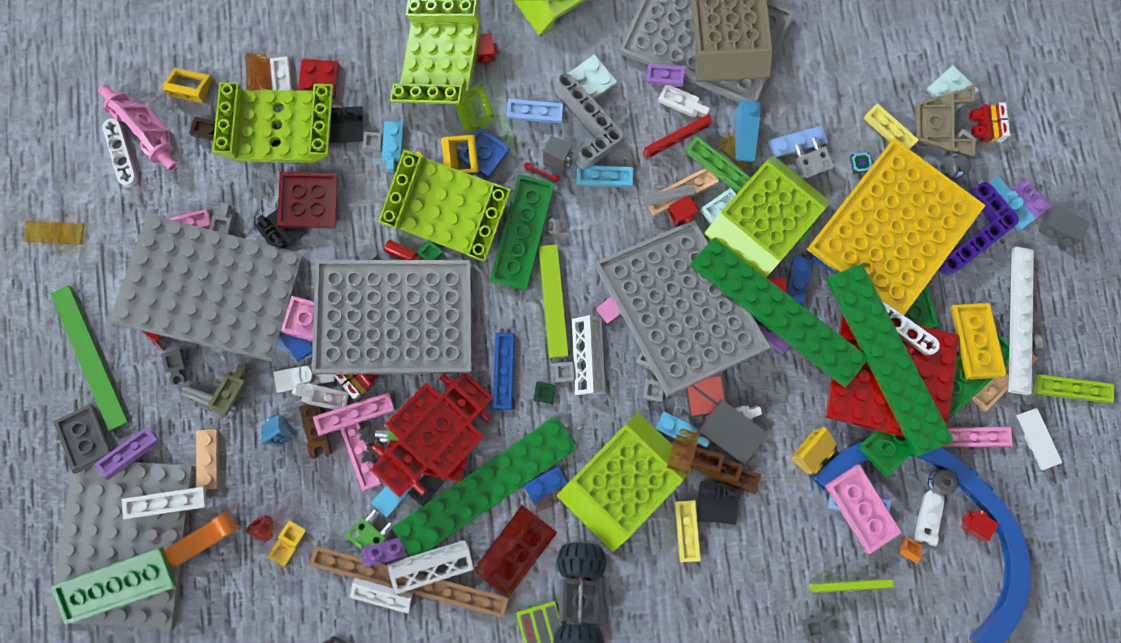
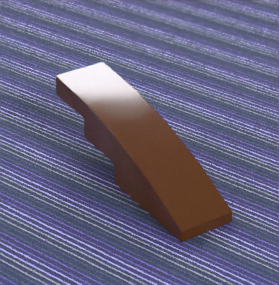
(725, 471)

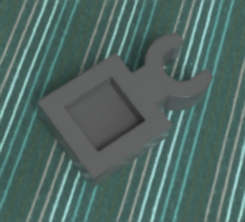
(174, 363)
(816, 628)

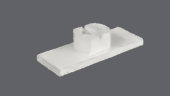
(299, 377)
(1039, 439)

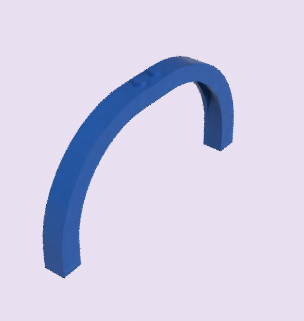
(1016, 579)

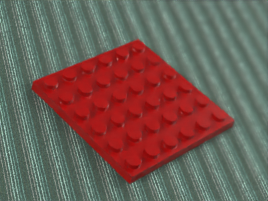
(862, 399)

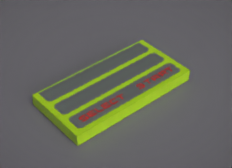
(539, 623)

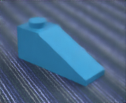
(746, 130)
(276, 431)

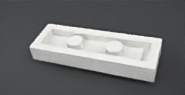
(380, 595)

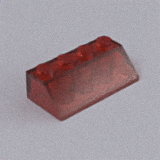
(514, 551)

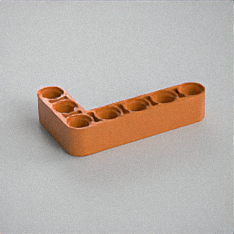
(201, 538)

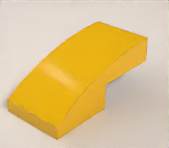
(287, 544)

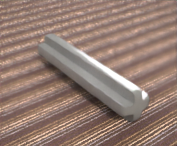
(667, 195)
(202, 397)

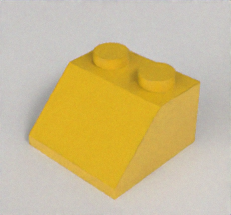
(814, 450)

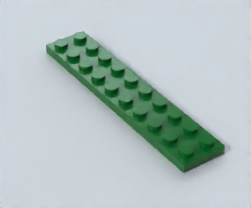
(779, 312)
(889, 360)
(890, 451)
(484, 487)

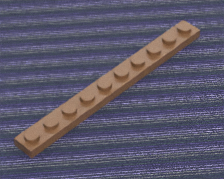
(440, 590)

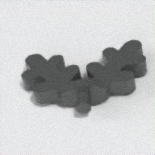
(370, 437)

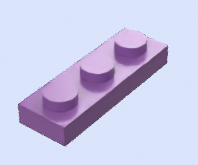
(126, 453)

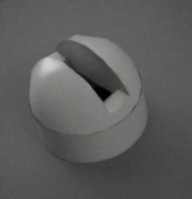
(555, 226)

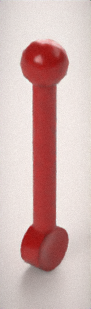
(527, 166)

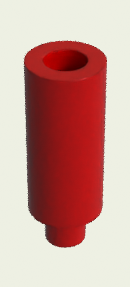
(400, 251)

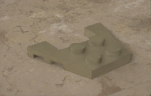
(936, 122)

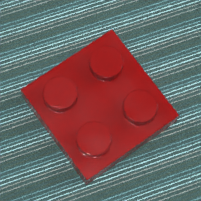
(318, 72)

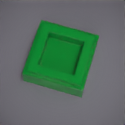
(430, 251)

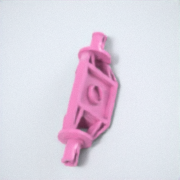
(143, 124)

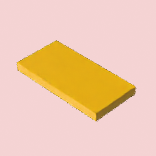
(978, 341)

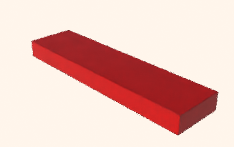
(677, 136)

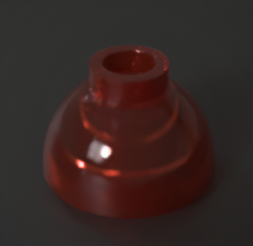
(261, 528)

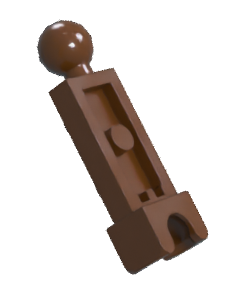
(313, 439)

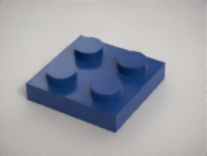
(489, 152)

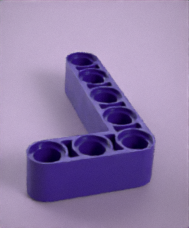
(984, 236)

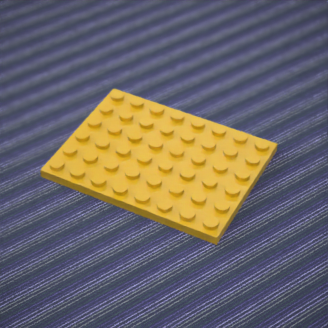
(897, 225)

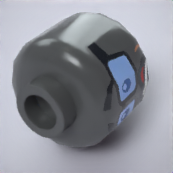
(955, 166)
(942, 482)

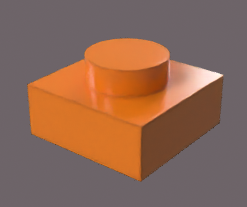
(911, 549)

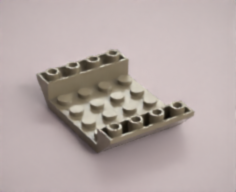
(731, 39)

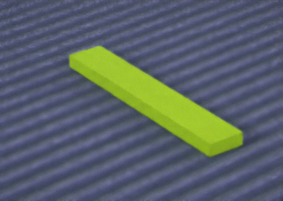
(553, 301)

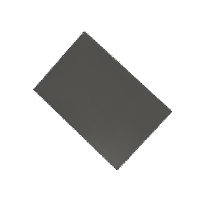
(733, 431)
(82, 438)

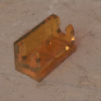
(258, 72)
(683, 451)

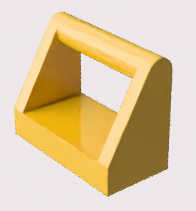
(191, 94)
(450, 155)

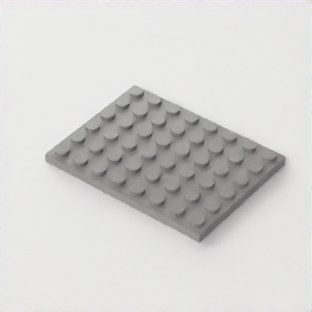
(666, 36)
(207, 288)
(677, 314)
(391, 317)
(99, 536)

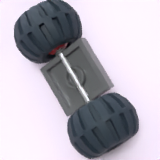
(579, 597)

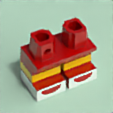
(991, 123)
(356, 384)

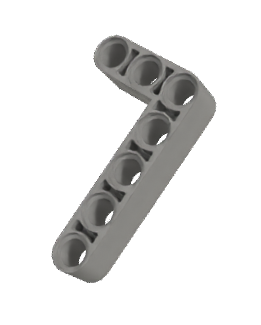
(592, 117)

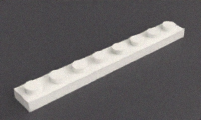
(1021, 321)

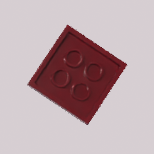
(307, 200)

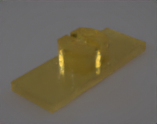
(53, 232)

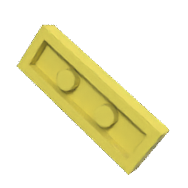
(889, 126)
(687, 531)

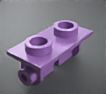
(383, 552)

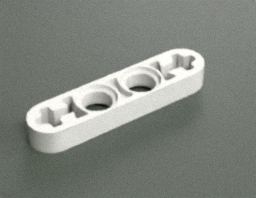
(121, 152)
(906, 325)

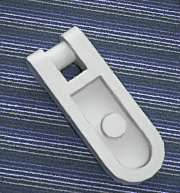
(929, 518)

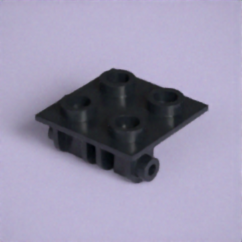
(346, 124)
(277, 236)
(718, 503)

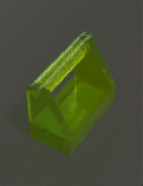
(468, 112)

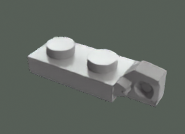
(222, 220)

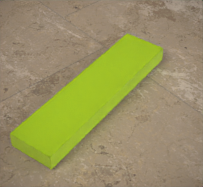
(1074, 388)
(851, 585)

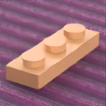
(207, 459)

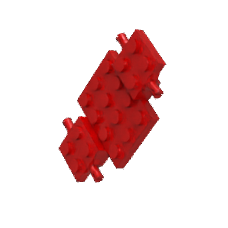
(432, 433)

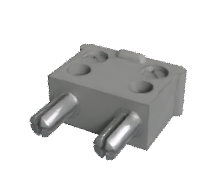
(813, 162)

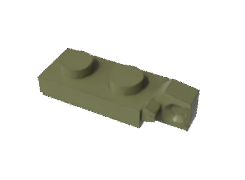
(228, 391)

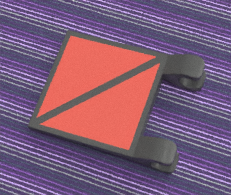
(705, 395)

